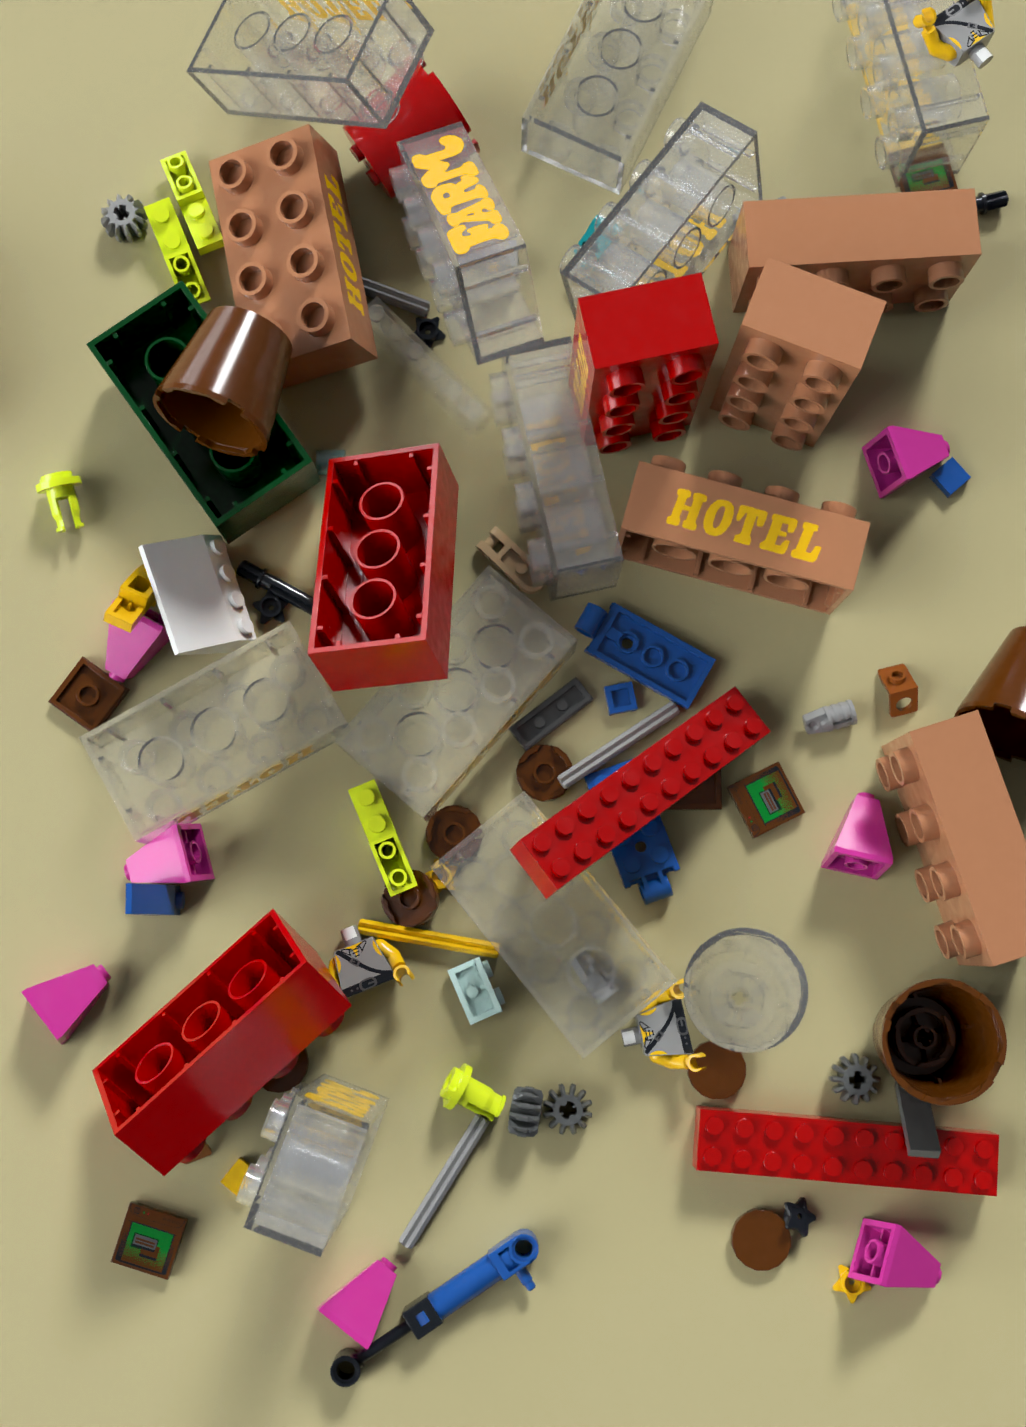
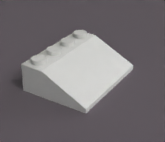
(198, 595)

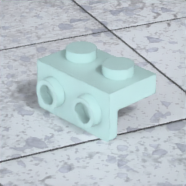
(475, 990)

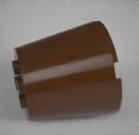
(228, 382)
(1001, 698)
(960, 1046)

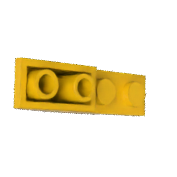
(132, 601)

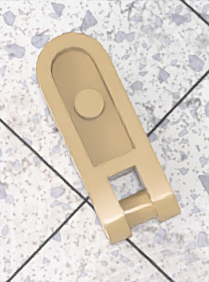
(509, 559)

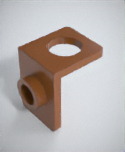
(899, 685)

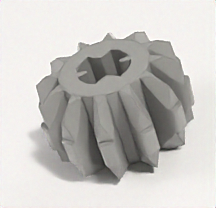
(119, 210)

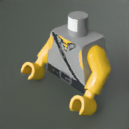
(959, 31)
(366, 963)
(664, 1032)

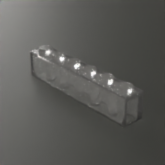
(428, 370)

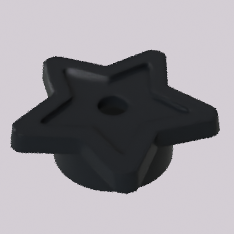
(431, 325)
(266, 614)
(791, 1216)

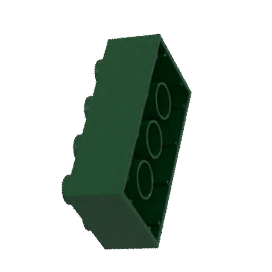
(229, 488)

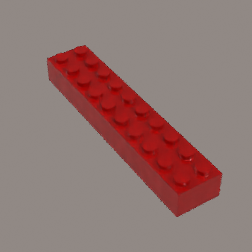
(638, 792)
(841, 1151)

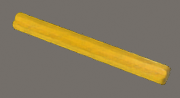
(427, 938)

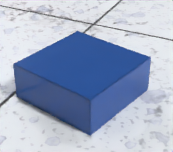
(950, 477)
(620, 698)

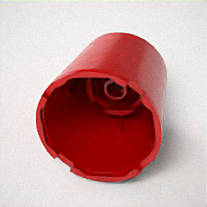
(422, 109)

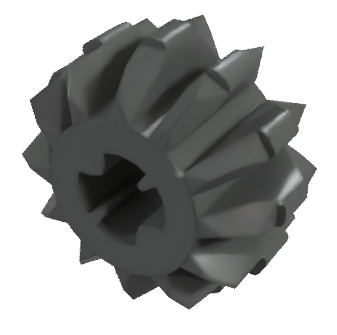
(848, 1070)
(525, 1111)
(573, 1117)

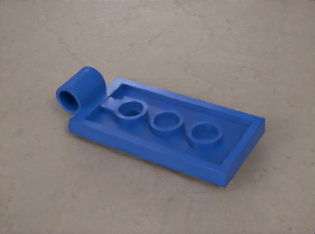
(653, 660)
(644, 867)

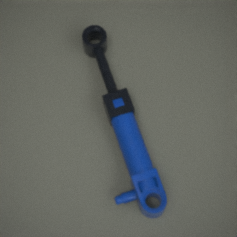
(432, 1308)

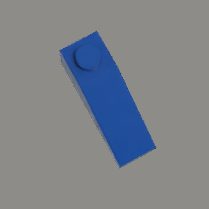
(154, 899)

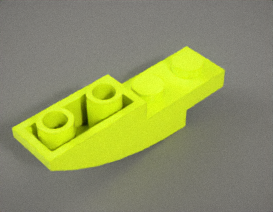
(192, 202)
(176, 248)
(383, 838)

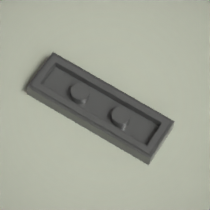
(550, 714)
(917, 1125)

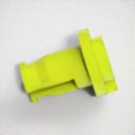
(59, 487)
(470, 1093)

